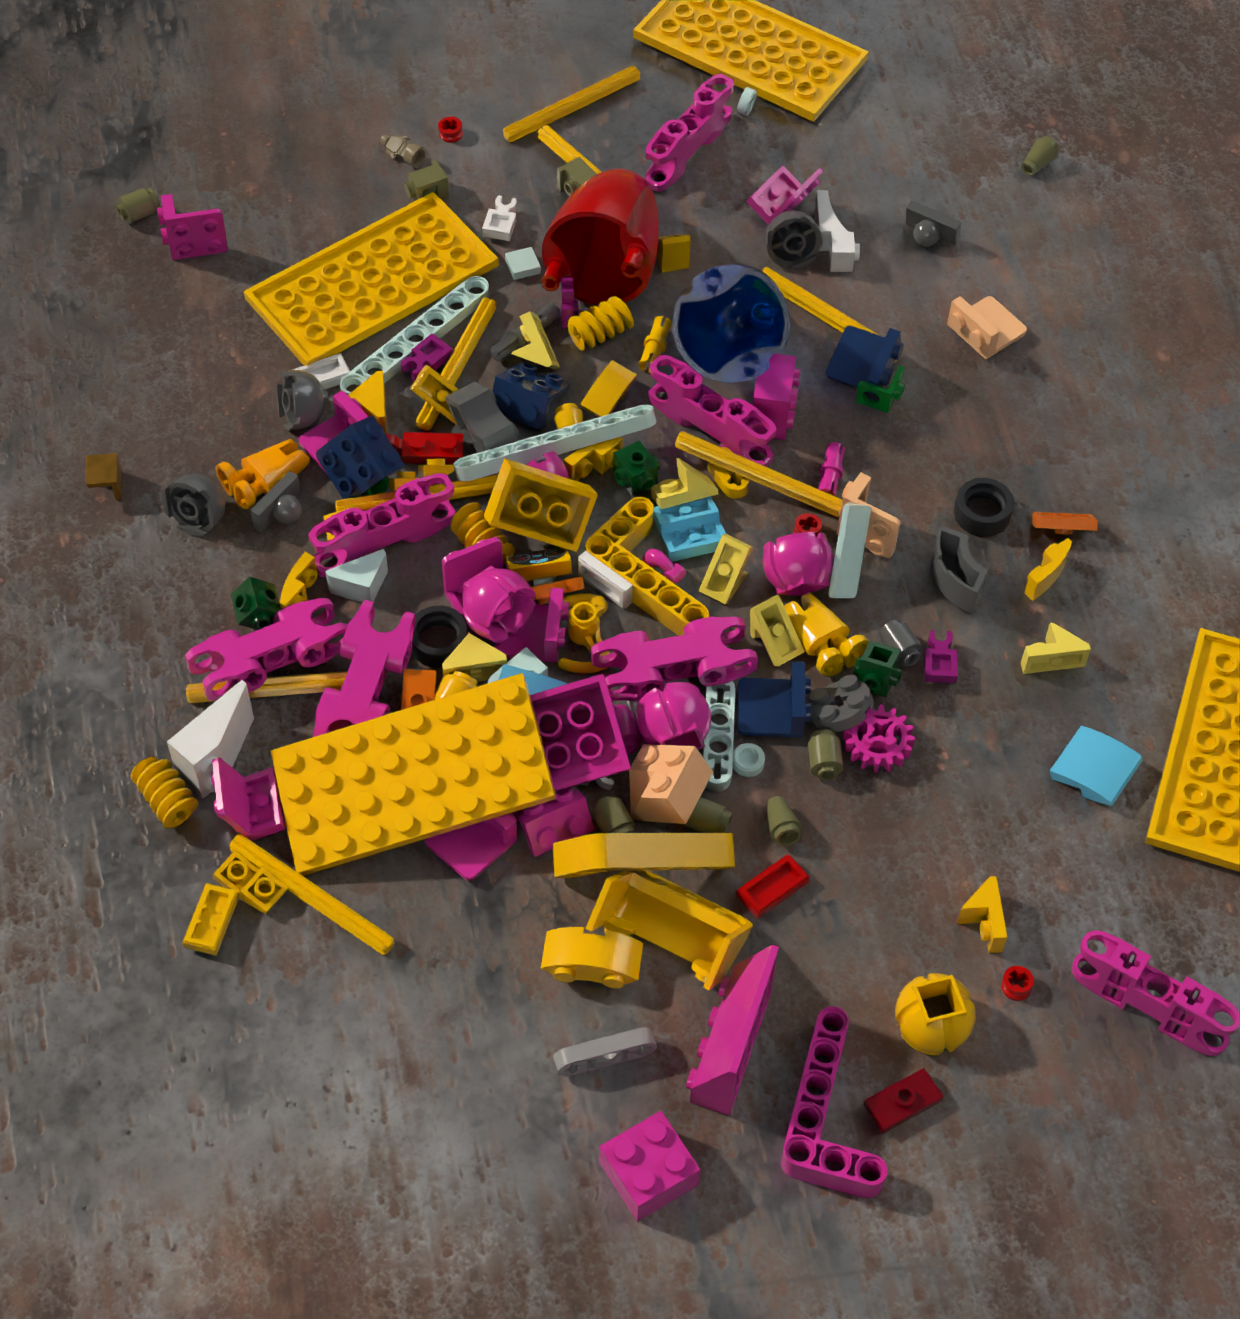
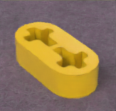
(723, 480)

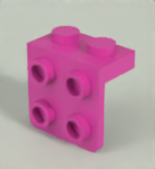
(781, 193)
(191, 232)
(346, 413)
(465, 564)
(542, 632)
(248, 802)
(555, 820)
(475, 846)

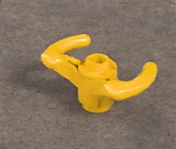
(584, 629)

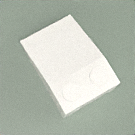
(212, 735)

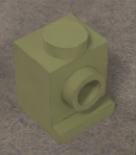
(573, 175)
(426, 181)

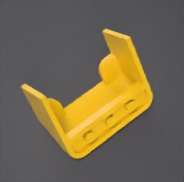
(673, 920)

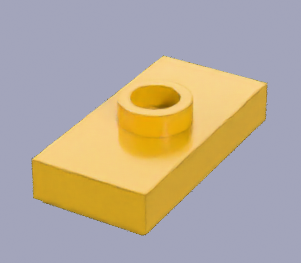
(211, 919)

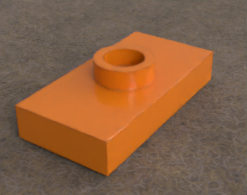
(1064, 522)
(418, 687)

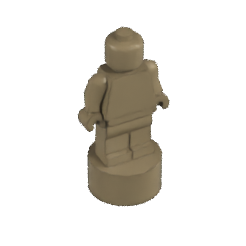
(398, 146)

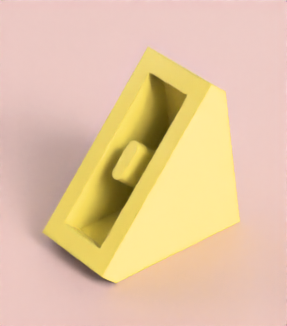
(474, 659)

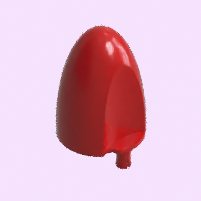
(604, 238)

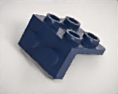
(865, 357)
(527, 393)
(359, 458)
(774, 705)

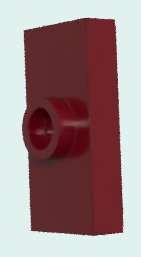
(903, 1100)

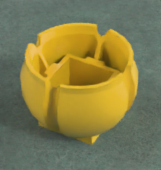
(940, 1032)

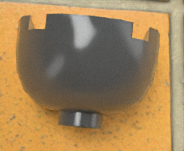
(793, 239)
(300, 399)
(194, 503)

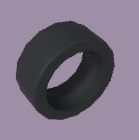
(988, 489)
(437, 616)

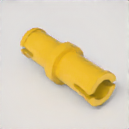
(655, 343)

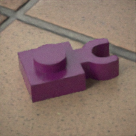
(569, 306)
(428, 352)
(940, 660)

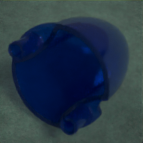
(731, 323)

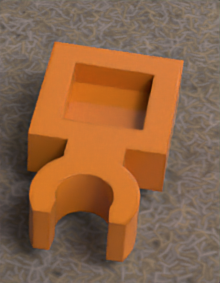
(569, 585)

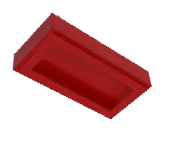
(772, 886)

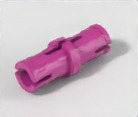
(831, 468)

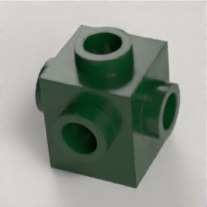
(635, 468)
(255, 603)
(879, 668)

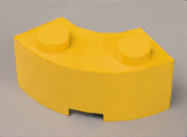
(591, 957)

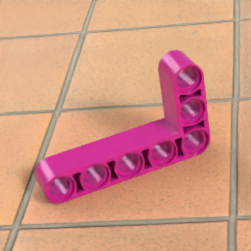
(815, 1109)

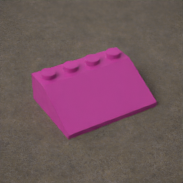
(580, 732)
(733, 1032)

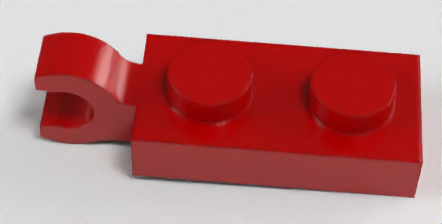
(419, 447)

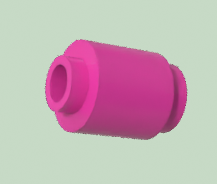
(628, 727)

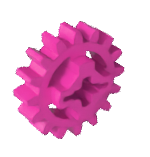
(879, 741)

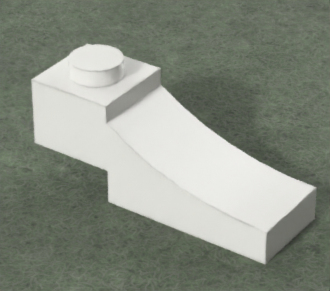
(835, 237)

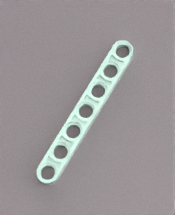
(421, 327)
(559, 441)

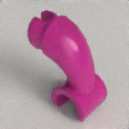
(657, 558)

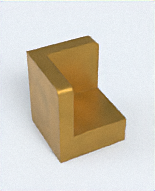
(104, 471)

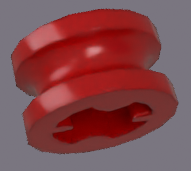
(454, 129)
(808, 519)
(1015, 992)

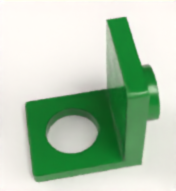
(886, 396)

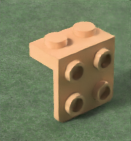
(985, 325)
(882, 527)

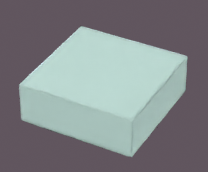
(522, 263)

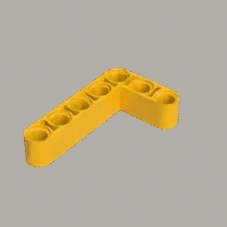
(633, 525)
(642, 852)

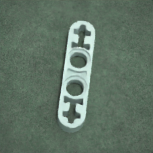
(722, 733)

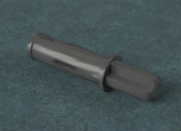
(515, 339)

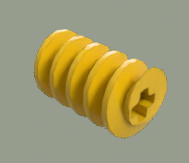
(600, 320)
(472, 527)
(164, 791)

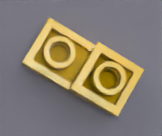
(608, 389)
(594, 456)
(433, 466)
(1044, 576)
(300, 577)
(254, 885)

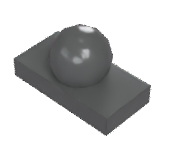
(931, 225)
(278, 504)

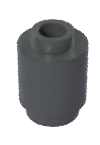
(901, 636)

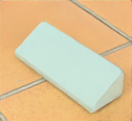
(849, 550)

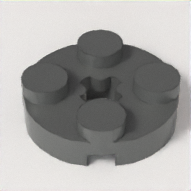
(826, 703)

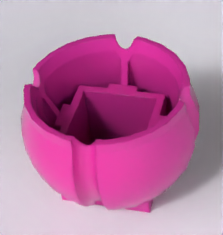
(798, 563)
(497, 603)
(674, 716)

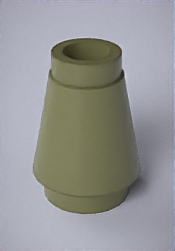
(1041, 154)
(783, 824)

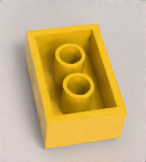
(540, 505)

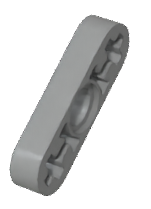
(605, 1051)

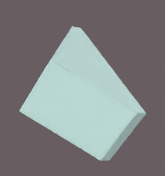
(359, 578)

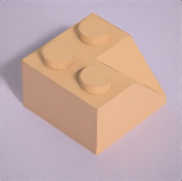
(667, 783)

